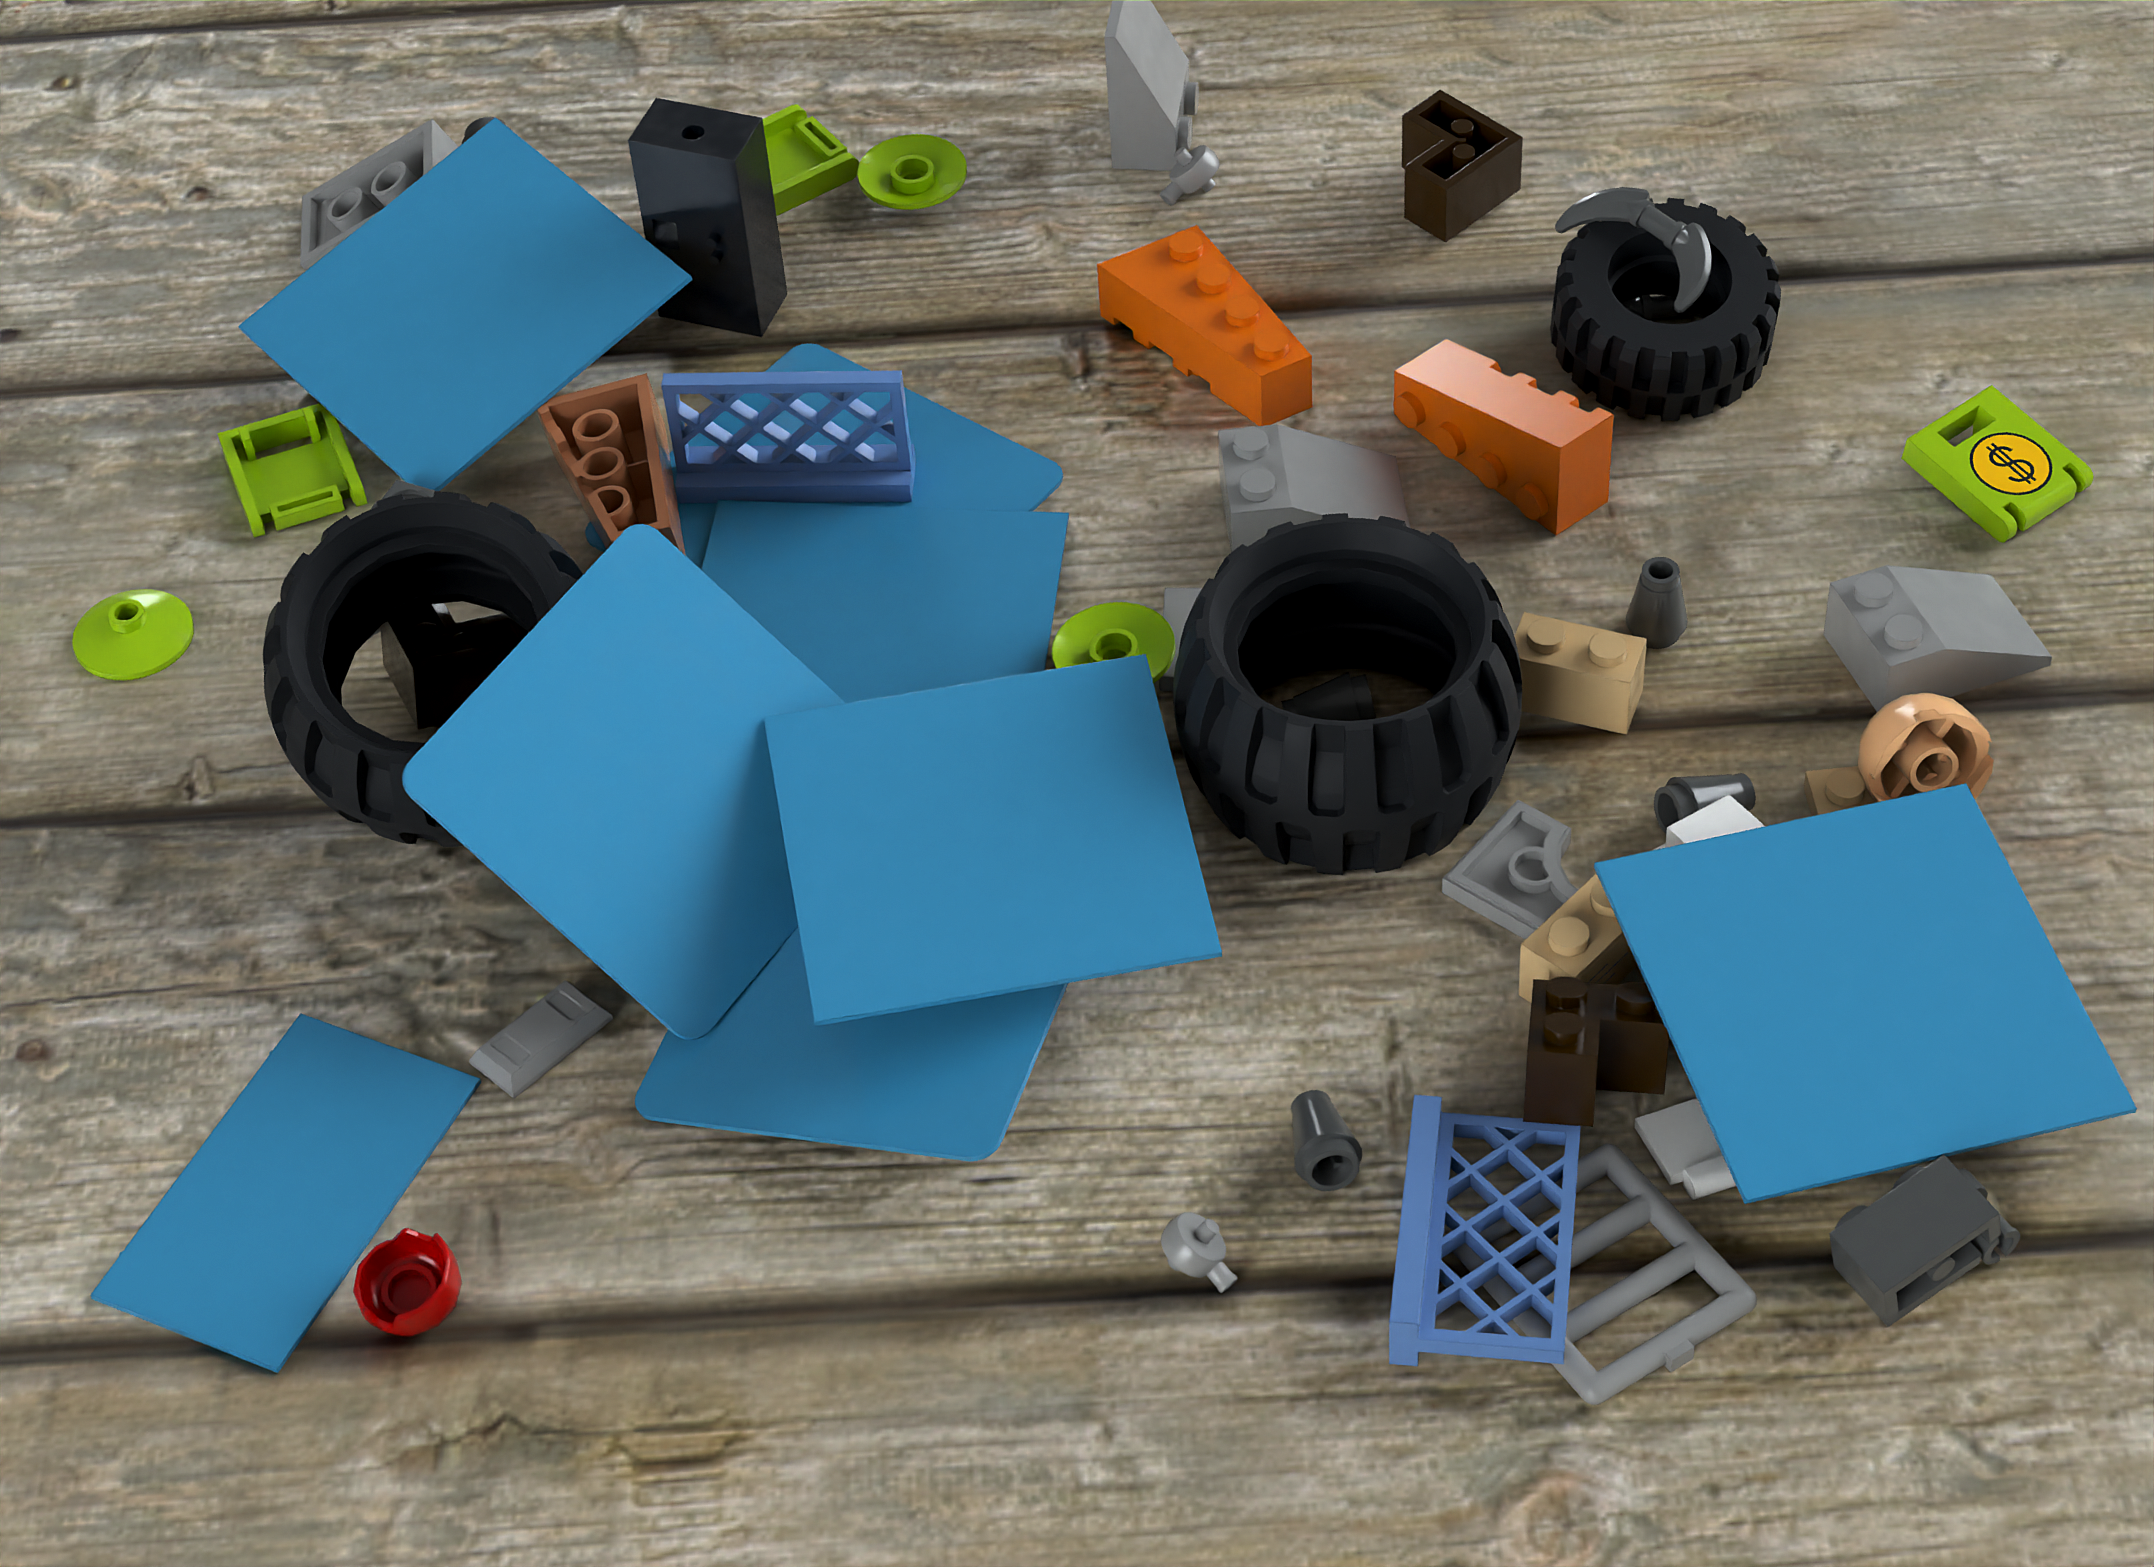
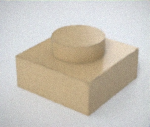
(1835, 790)

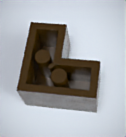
(1455, 165)
(443, 661)
(1587, 1042)

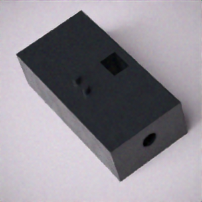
(711, 212)

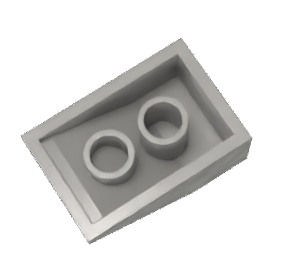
(1146, 88)
(364, 189)
(1297, 477)
(1927, 632)

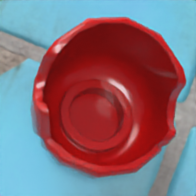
(408, 1283)

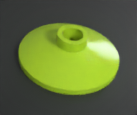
(912, 171)
(1115, 632)
(133, 634)

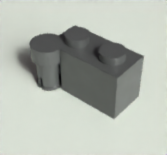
(1919, 1238)

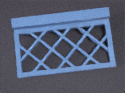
(792, 468)
(1423, 1242)

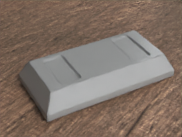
(540, 1038)

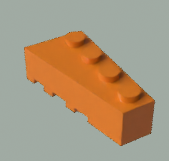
(1210, 322)
(1509, 433)

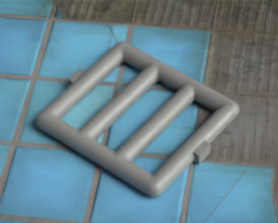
(1690, 1252)

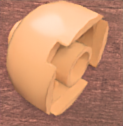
(1923, 746)

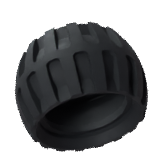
(351, 585)
(1347, 599)

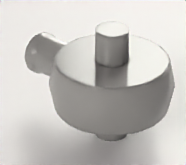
(1191, 172)
(1197, 1249)

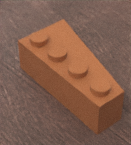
(616, 457)

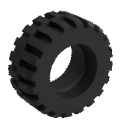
(1656, 364)

